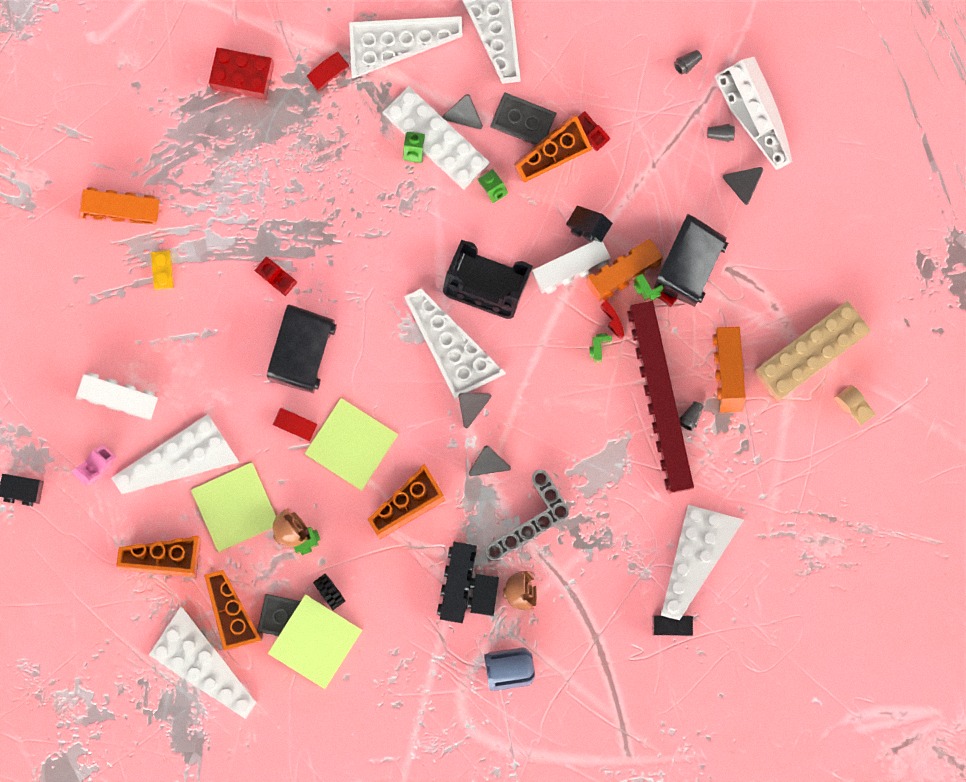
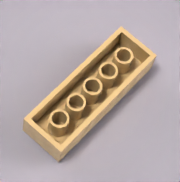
(812, 351)

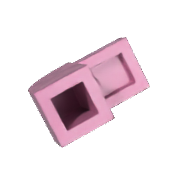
(94, 466)

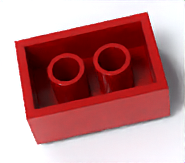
(241, 73)

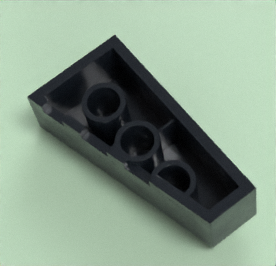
(458, 582)

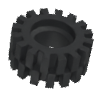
(329, 591)

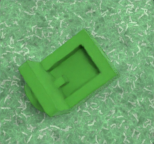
(413, 147)
(493, 186)
(642, 287)
(595, 350)
(307, 546)

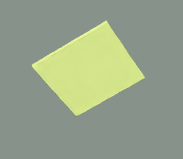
(351, 444)
(234, 507)
(315, 641)

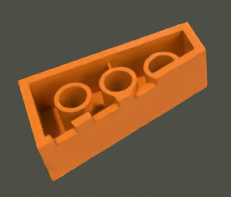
(555, 149)
(118, 206)
(624, 270)
(729, 369)
(407, 503)
(169, 557)
(230, 616)

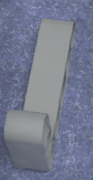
(533, 523)

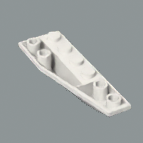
(755, 109)

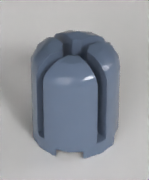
(509, 669)

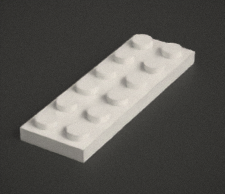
(441, 142)

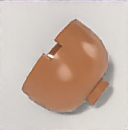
(289, 529)
(520, 591)

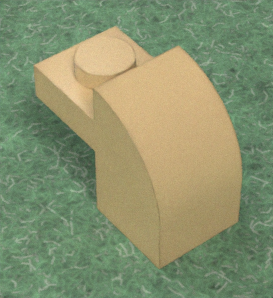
(854, 402)

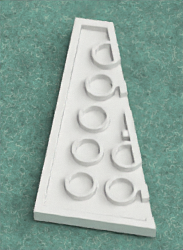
(497, 32)
(389, 41)
(456, 354)
(184, 455)
(699, 548)
(195, 659)

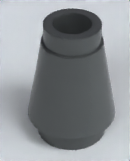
(687, 62)
(721, 132)
(691, 417)

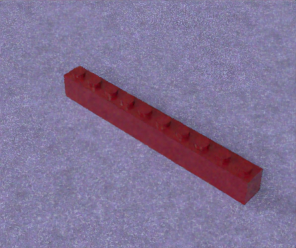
(661, 397)

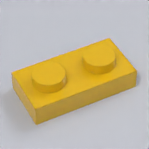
(162, 270)

